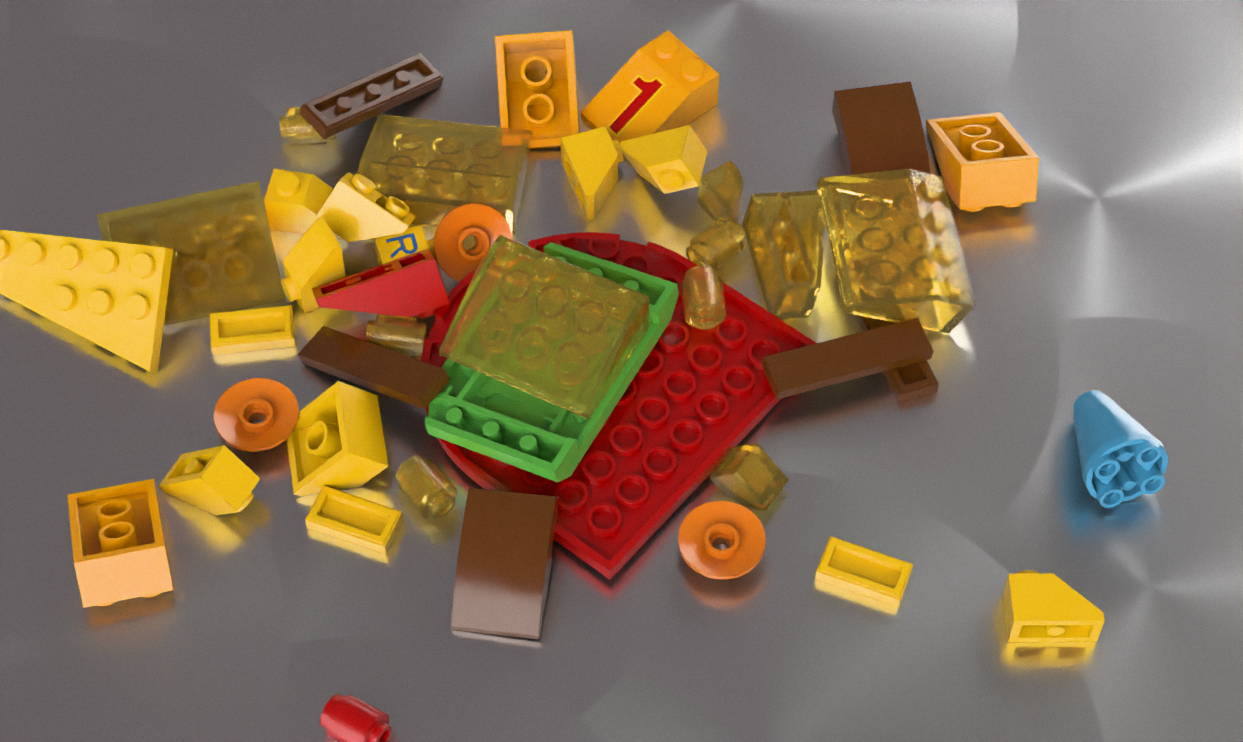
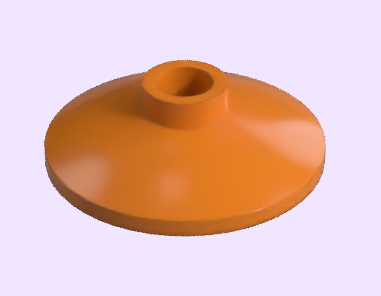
(466, 220)
(254, 401)
(721, 524)

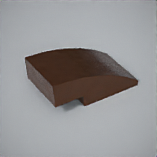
(880, 129)
(504, 563)

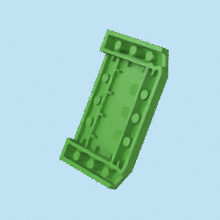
(528, 430)

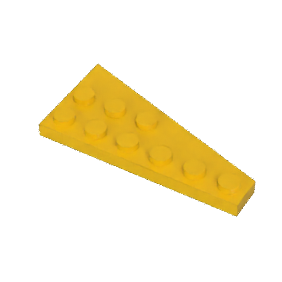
(93, 288)

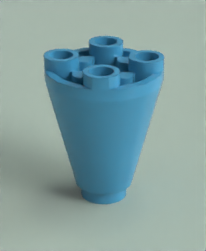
(1116, 451)

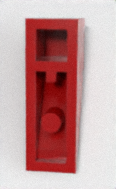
(395, 288)

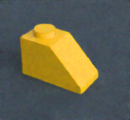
(667, 158)
(591, 167)
(294, 200)
(312, 263)
(211, 481)
(1048, 610)

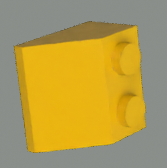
(337, 441)

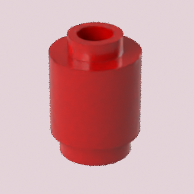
(354, 720)

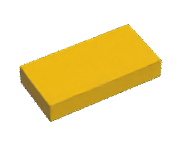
(252, 330)
(354, 519)
(864, 571)

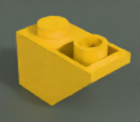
(361, 212)

